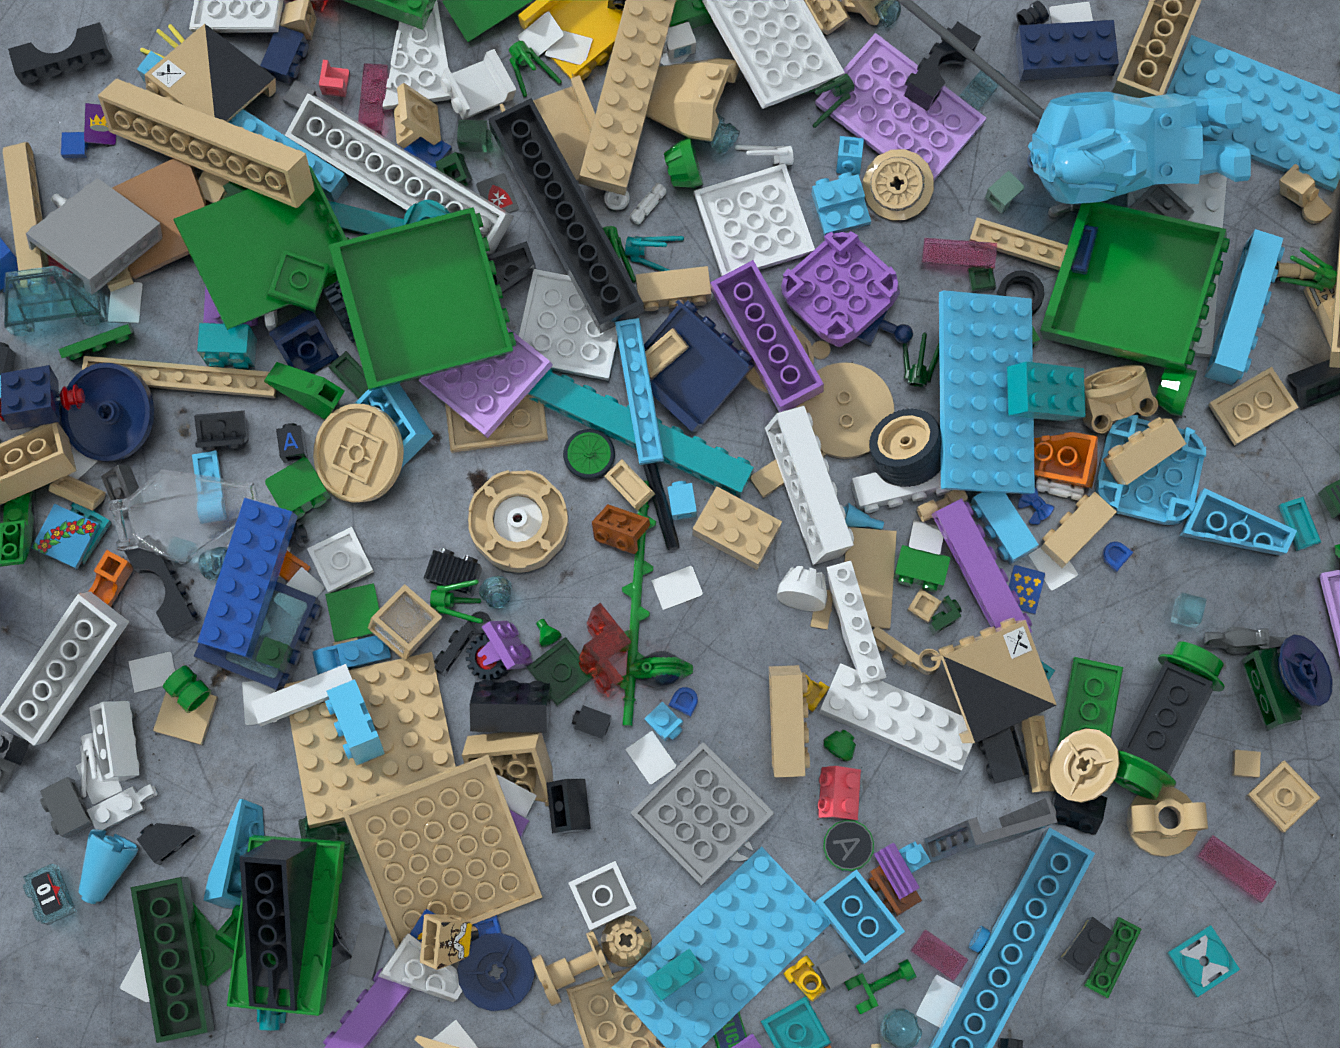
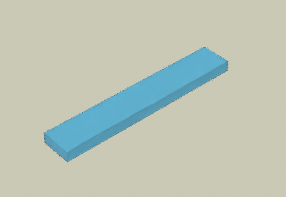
(639, 391)

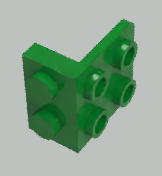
(297, 488)

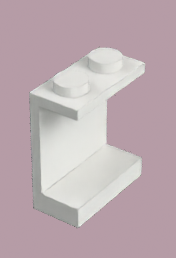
(478, 86)

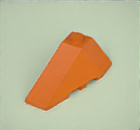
(1066, 458)

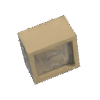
(404, 622)

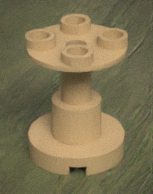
(562, 972)

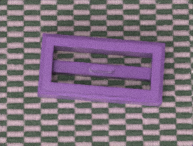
(896, 870)

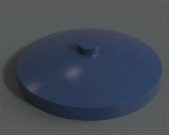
(114, 415)

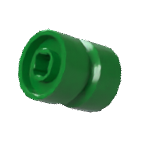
(189, 691)

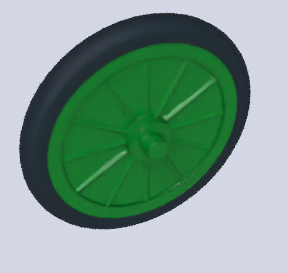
(589, 454)

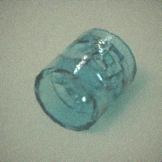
(724, 136)

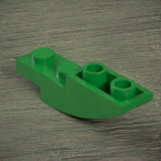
(16, 530)

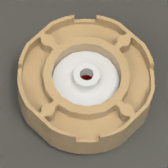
(522, 544)

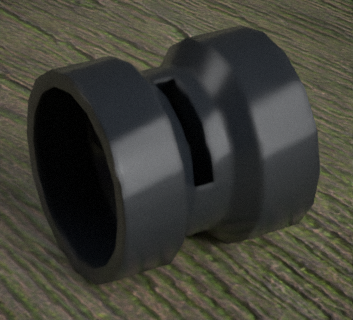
(1033, 15)

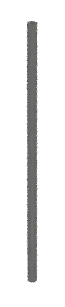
(973, 57)

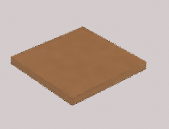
(164, 195)

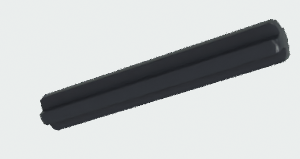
(661, 506)

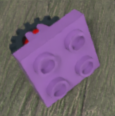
(497, 651)

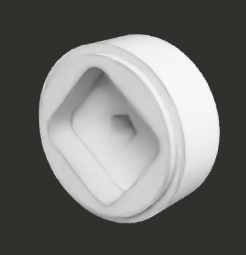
(616, 201)

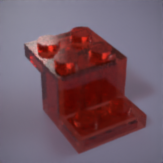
(603, 651)

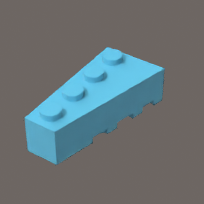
(1234, 525)

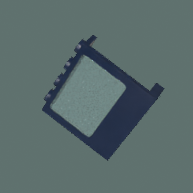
(286, 622)

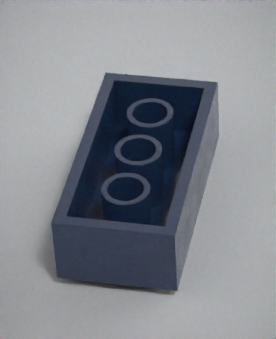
(1066, 50)

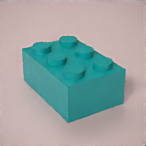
(1046, 391)

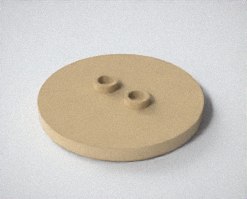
(848, 409)
(358, 453)

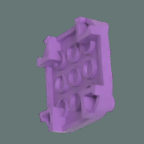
(840, 288)

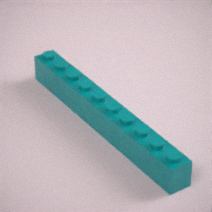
(615, 420)

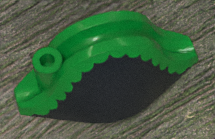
(660, 669)

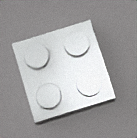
(340, 560)

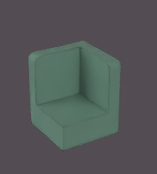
(1004, 191)

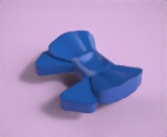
(1042, 509)

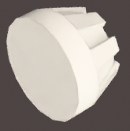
(803, 589)

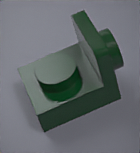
(943, 620)

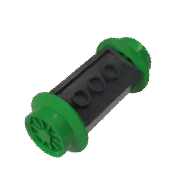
(1167, 719)

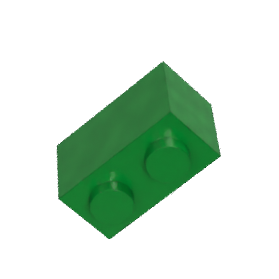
(921, 568)

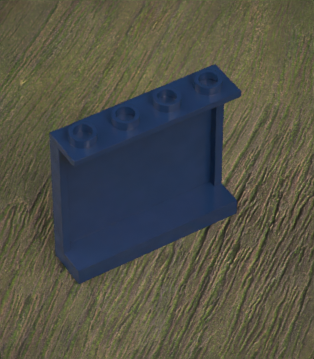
(702, 374)

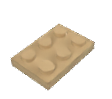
(1253, 406)

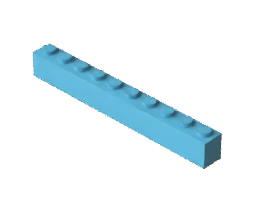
(330, 178)

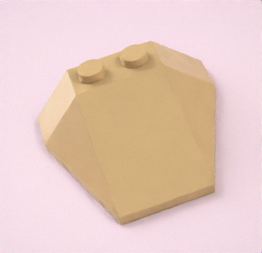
(688, 96)

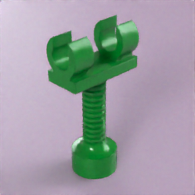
(904, 971)

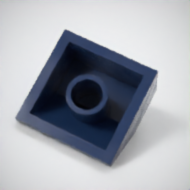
(304, 343)

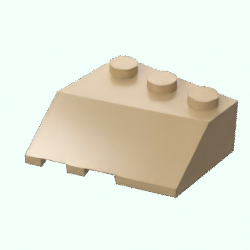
(516, 757)

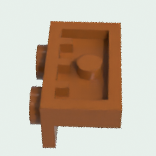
(619, 528)
(879, 882)

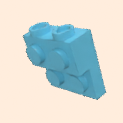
(840, 203)

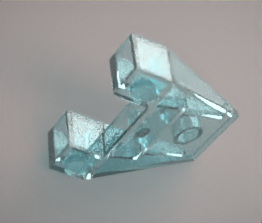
(48, 296)

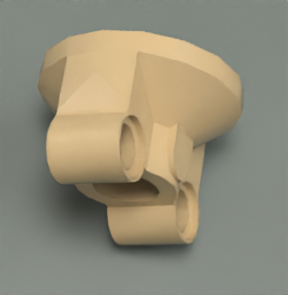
(1117, 395)
(1152, 836)

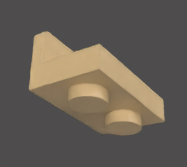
(828, 14)

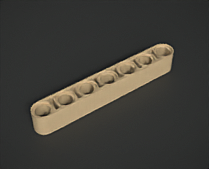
(23, 203)

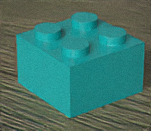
(227, 347)

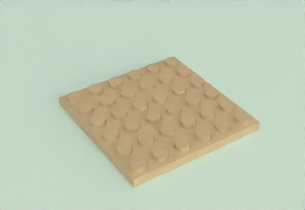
(410, 724)
(443, 849)

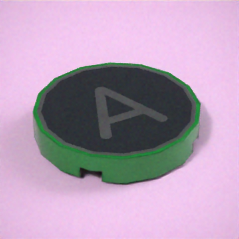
(848, 845)

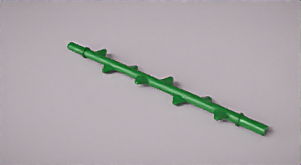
(637, 614)

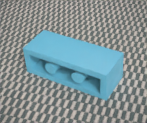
(1004, 525)

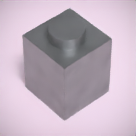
(838, 969)

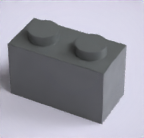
(66, 808)

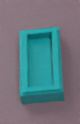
(1299, 518)

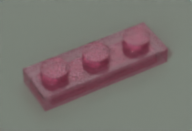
(372, 96)
(959, 253)
(1236, 869)

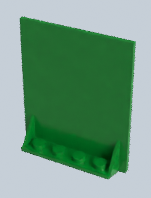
(241, 243)

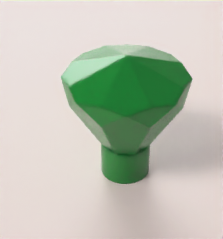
(547, 634)

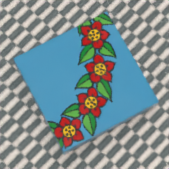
(65, 536)

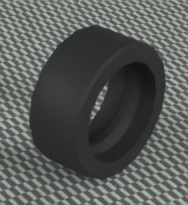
(1028, 278)

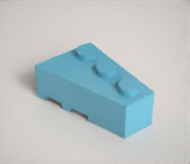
(354, 723)

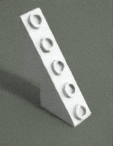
(855, 622)

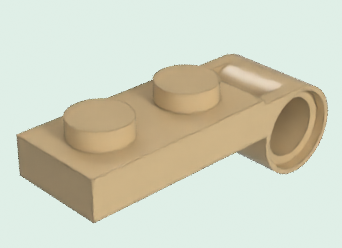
(903, 654)

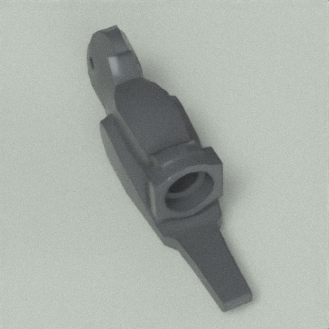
(1242, 640)

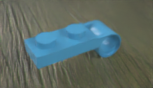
(351, 653)

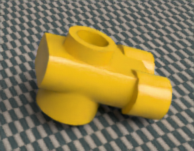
(814, 693)
(802, 974)

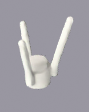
(779, 154)
(87, 750)

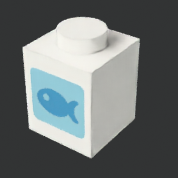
(680, 41)

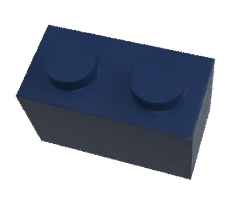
(285, 54)

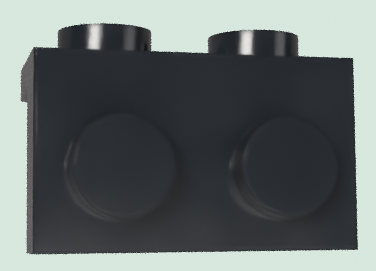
(221, 430)
(1081, 816)

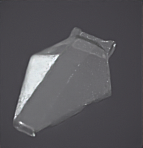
(180, 513)

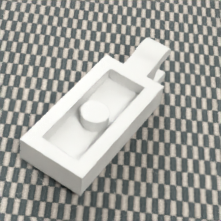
(120, 807)

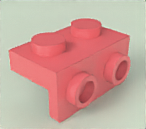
(839, 792)

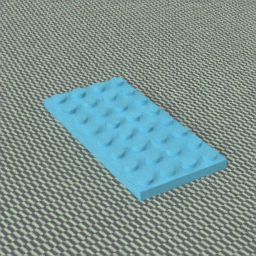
(1282, 115)
(978, 439)
(742, 942)

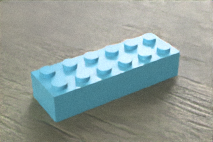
(1244, 307)

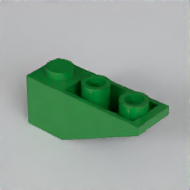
(305, 388)

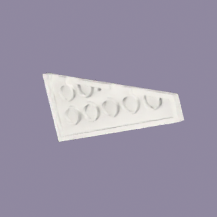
(418, 61)

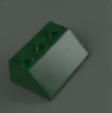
(1272, 697)

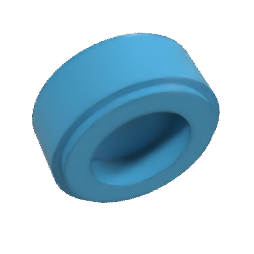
(979, 939)

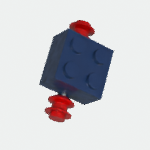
(33, 397)

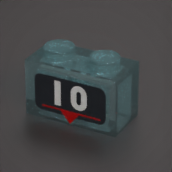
(48, 894)

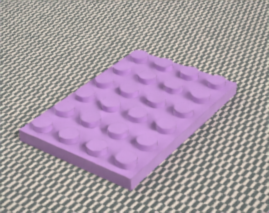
(891, 120)

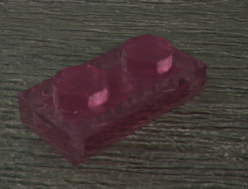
(939, 955)

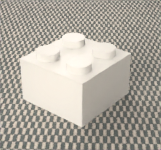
(602, 896)

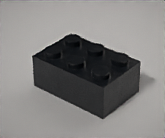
(510, 706)

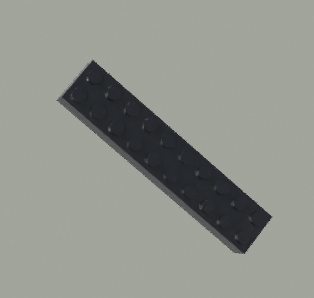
(566, 215)

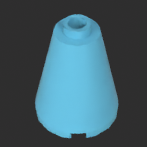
(104, 864)

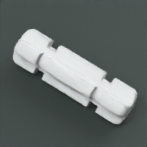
(648, 203)
(1059, 488)

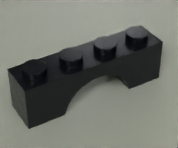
(87, 48)
(927, 83)
(175, 611)

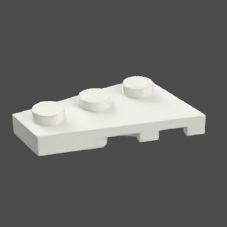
(406, 969)

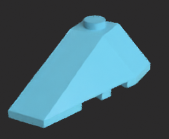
(225, 876)

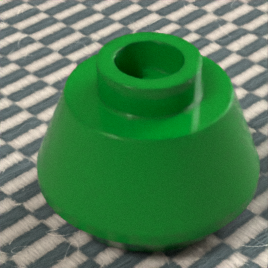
(840, 745)

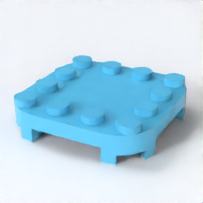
(1165, 491)

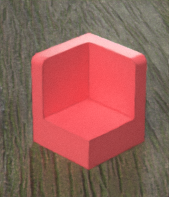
(333, 80)

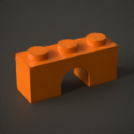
(110, 577)

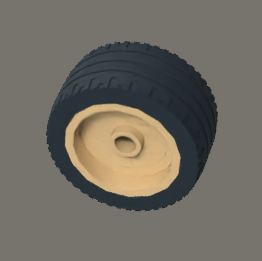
(907, 447)

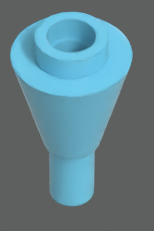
(857, 518)

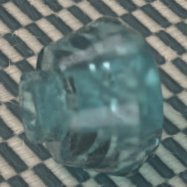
(496, 591)

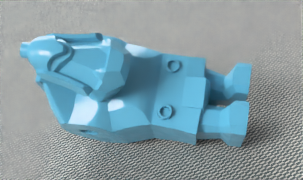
(1118, 143)

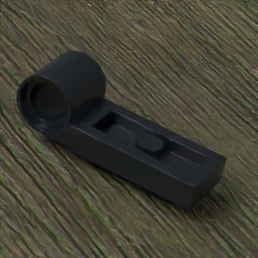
(458, 642)

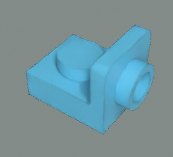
(849, 155)
(664, 722)

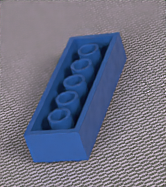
(247, 578)

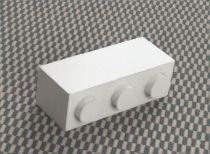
(114, 741)

